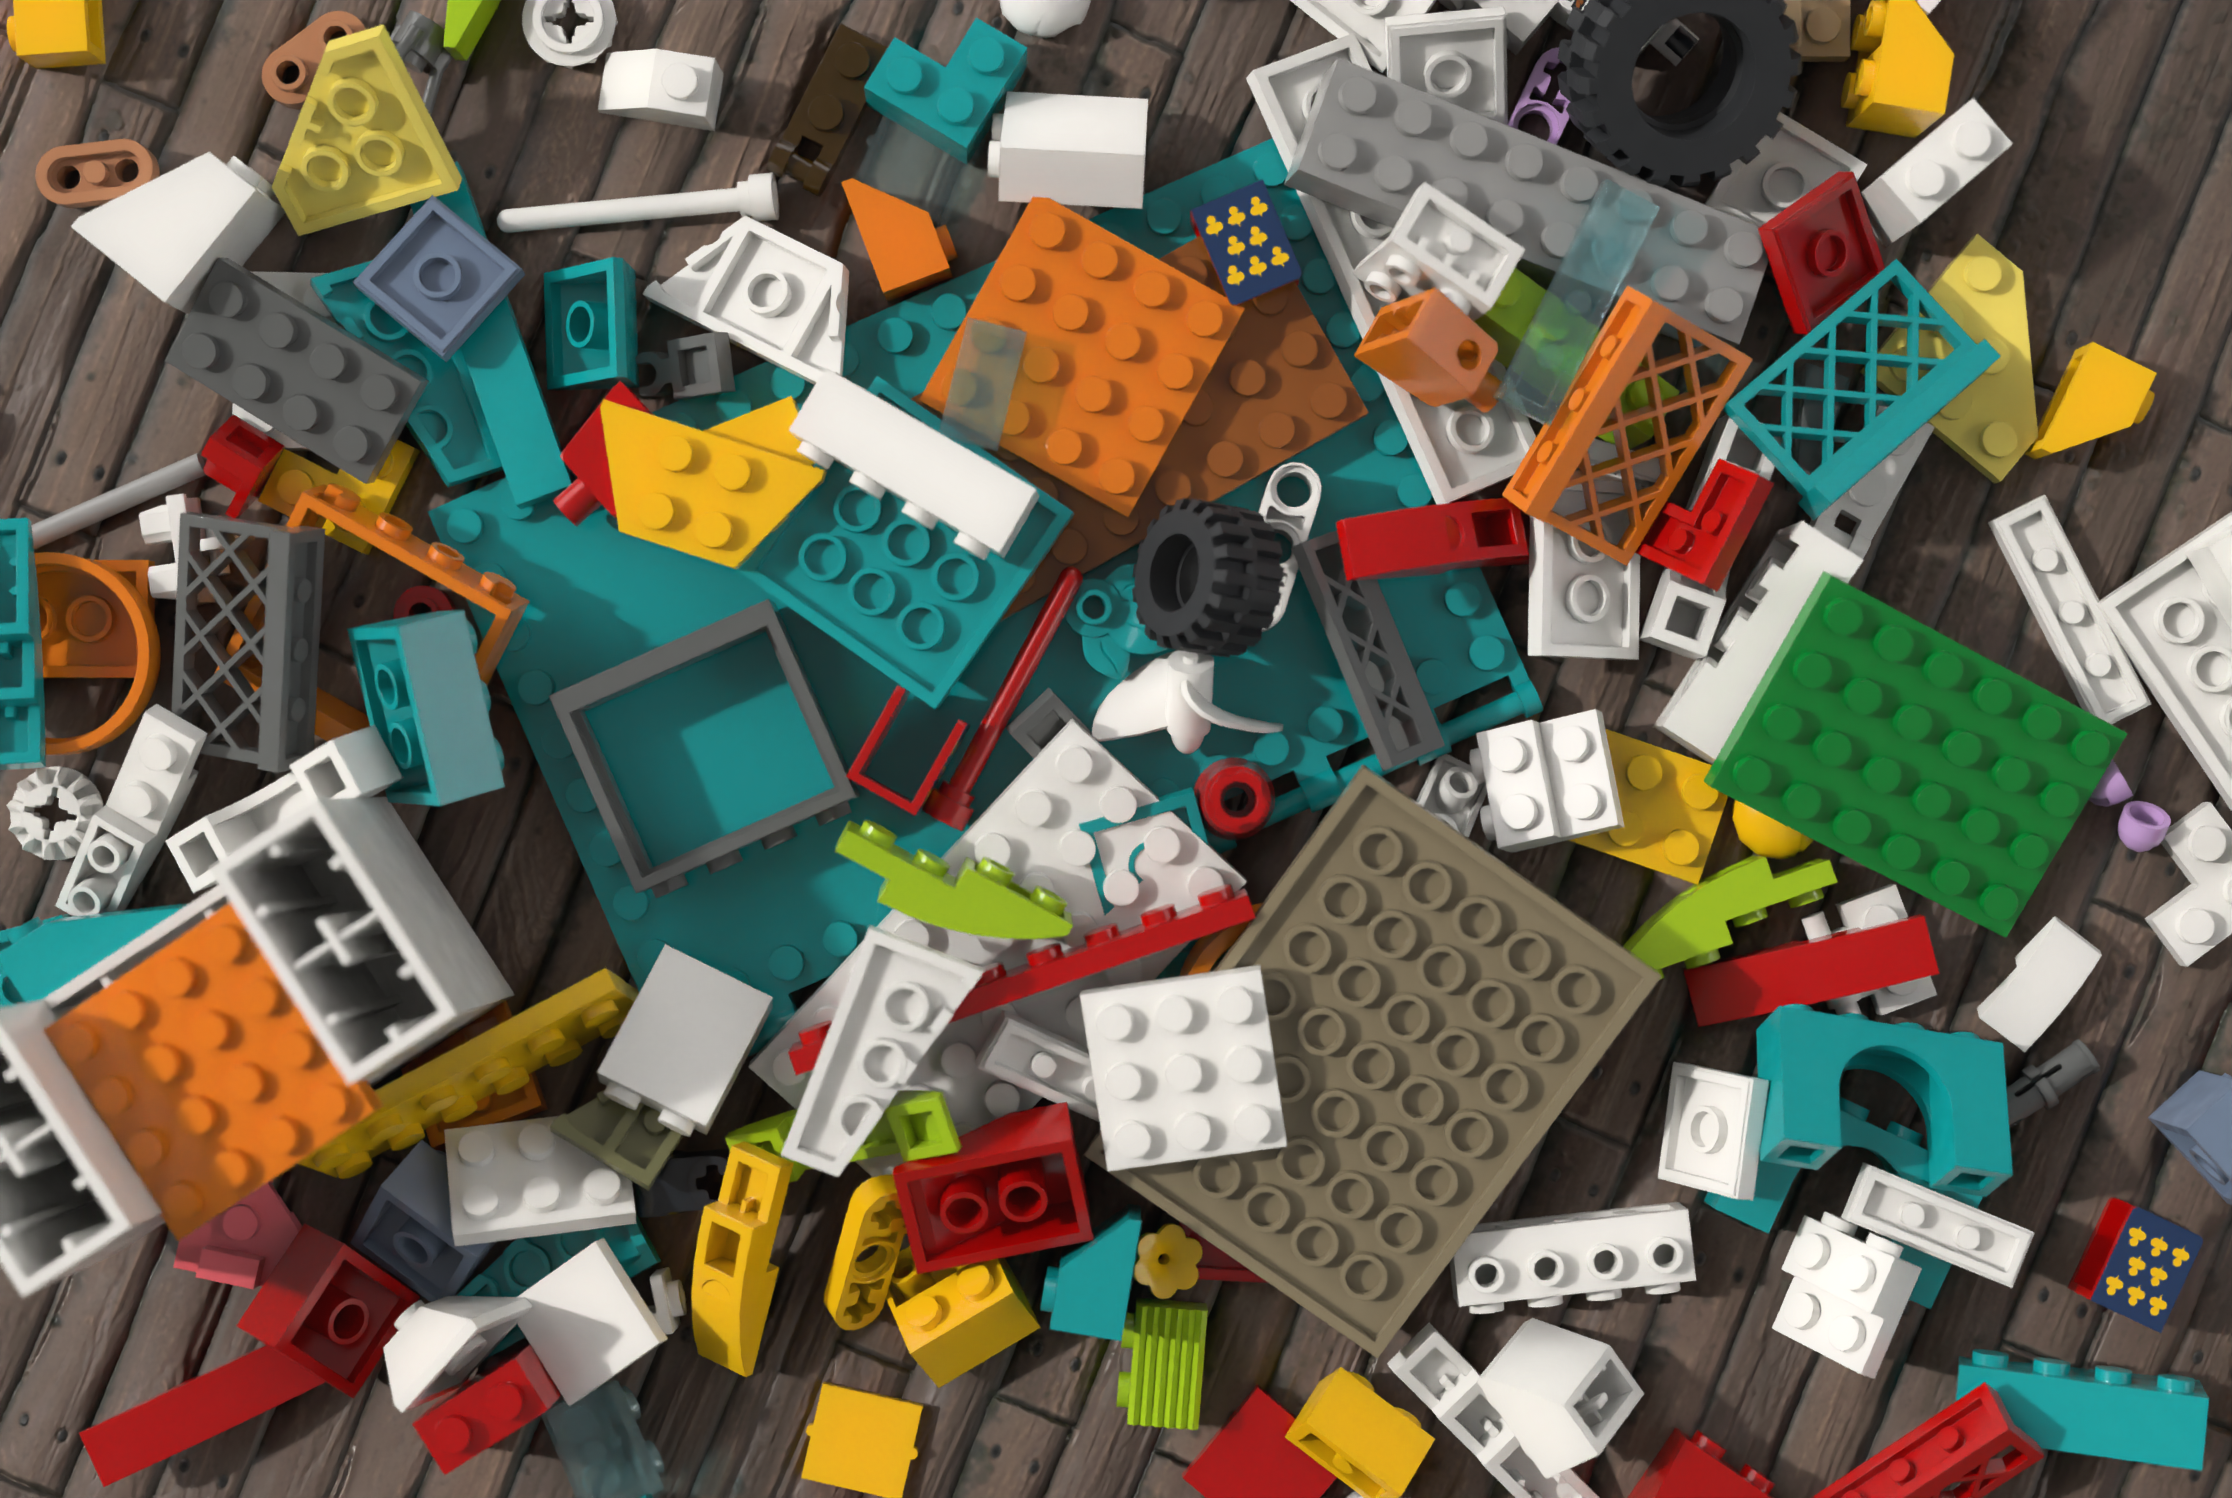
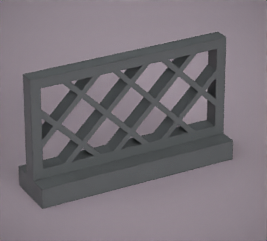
(284, 646)

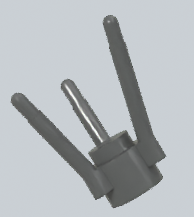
(421, 44)

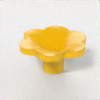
(1175, 1268)

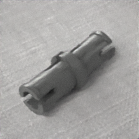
(2044, 1084)

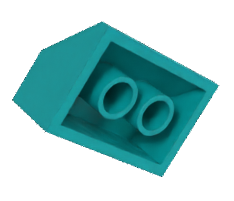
(429, 706)

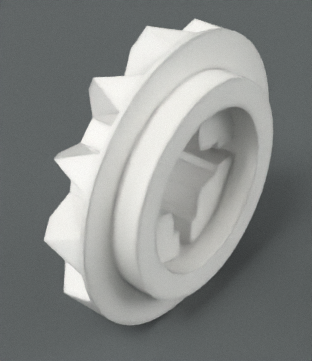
(551, 40)
(75, 794)

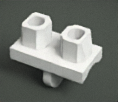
(162, 526)

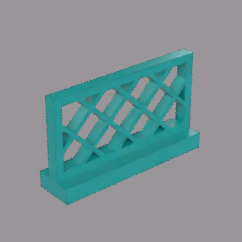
(1881, 433)

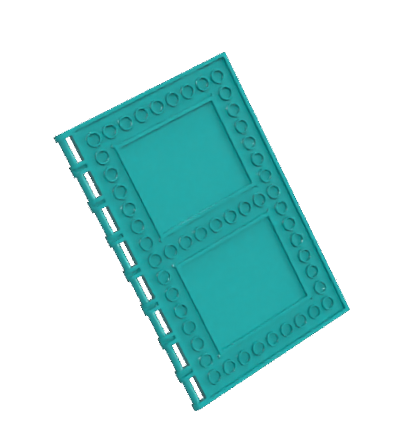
(729, 738)

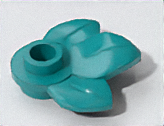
(1117, 632)

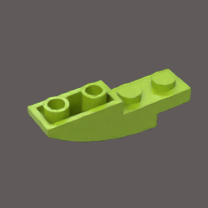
(974, 902)
(1694, 921)

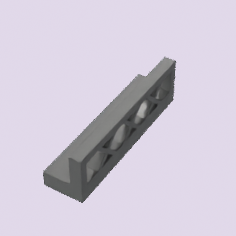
(1369, 654)

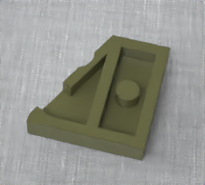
(620, 1137)

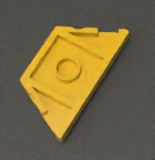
(698, 487)

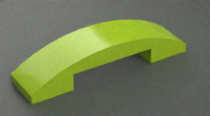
(912, 1125)

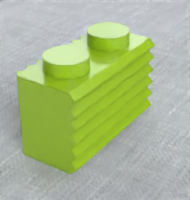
(1165, 1363)

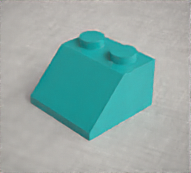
(1094, 1279)

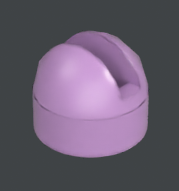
(2111, 788)
(2142, 825)

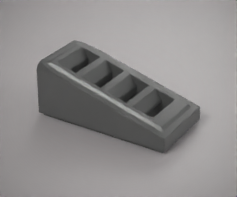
(1810, 415)

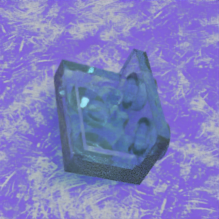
(603, 1445)

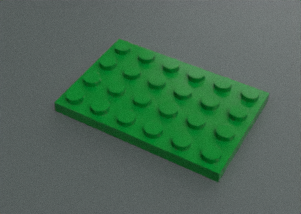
(1914, 755)

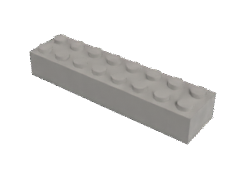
(1381, 140)

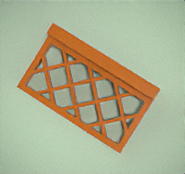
(1583, 415)

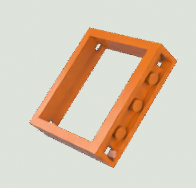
(394, 537)

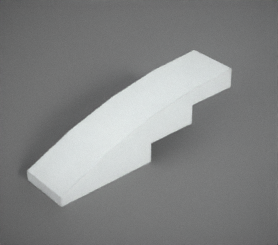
(1450, 1390)

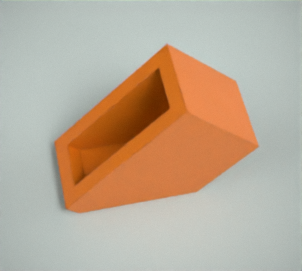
(900, 240)

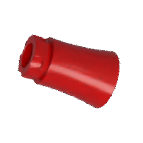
(1210, 794)

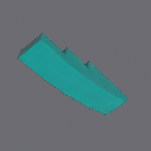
(20, 651)

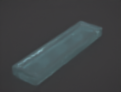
(1576, 302)

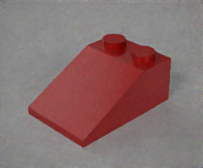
(999, 1196)

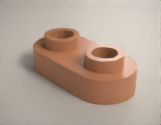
(305, 52)
(99, 170)

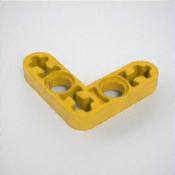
(871, 1220)

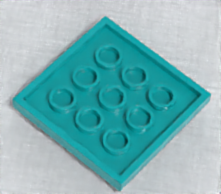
(892, 585)

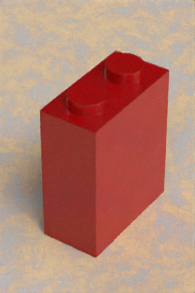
(487, 1408)

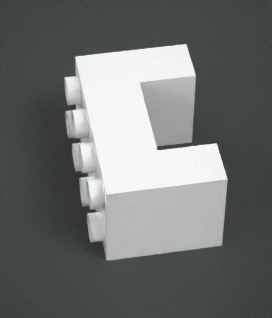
(356, 940)

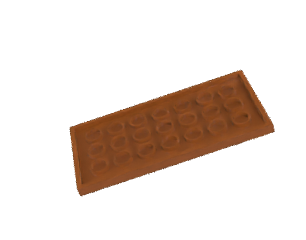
(1260, 406)

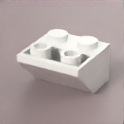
(1559, 1394)

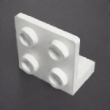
(1441, 249)

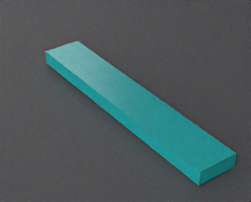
(510, 389)

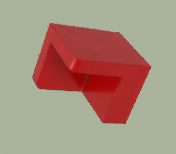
(241, 461)

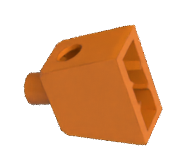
(1432, 351)

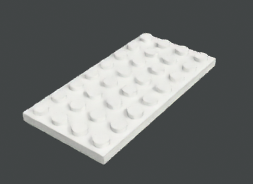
(1040, 840)

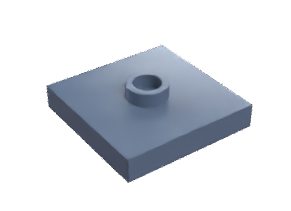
(439, 278)

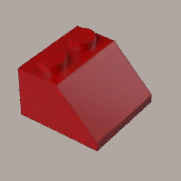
(327, 1310)

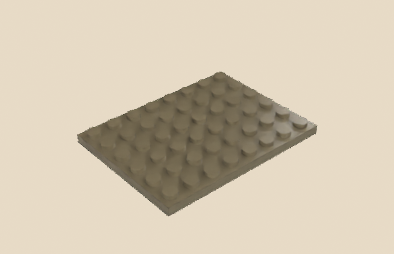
(1420, 1053)

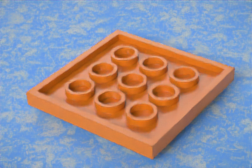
(1106, 353)
(207, 1072)

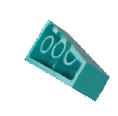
(2096, 1410)

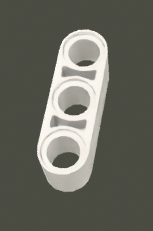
(1290, 522)

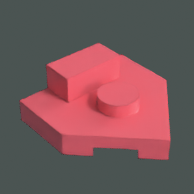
(242, 1241)

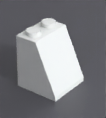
(182, 223)

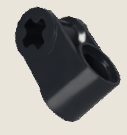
(682, 1184)

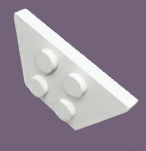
(767, 296)

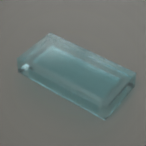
(983, 384)

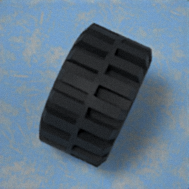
(1207, 578)

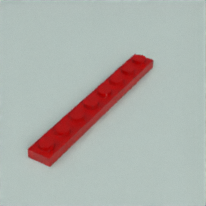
(1052, 966)

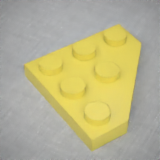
(361, 139)
(1996, 414)

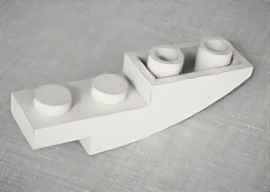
(137, 815)

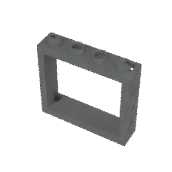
(723, 852)

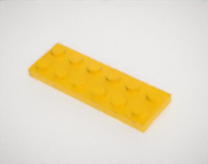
(484, 1065)

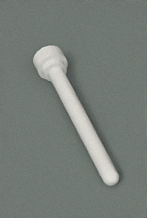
(752, 198)

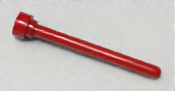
(953, 798)

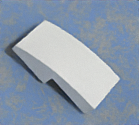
(2041, 985)

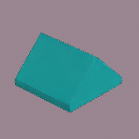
(591, 326)

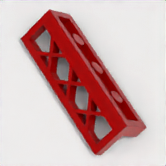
(1944, 1451)

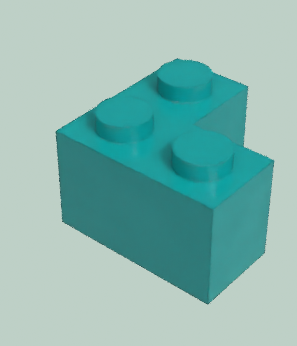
(952, 102)

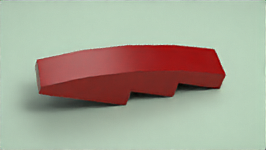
(1811, 970)
(193, 1412)

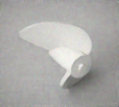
(1173, 696)

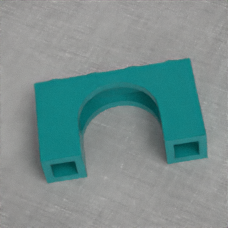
(1950, 1076)
(1899, 1154)

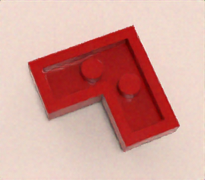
(1711, 535)

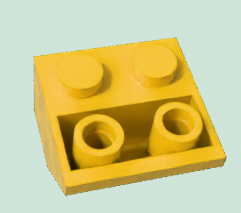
(1898, 72)
(958, 1314)

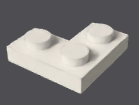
(2202, 911)

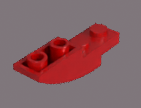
(1434, 539)

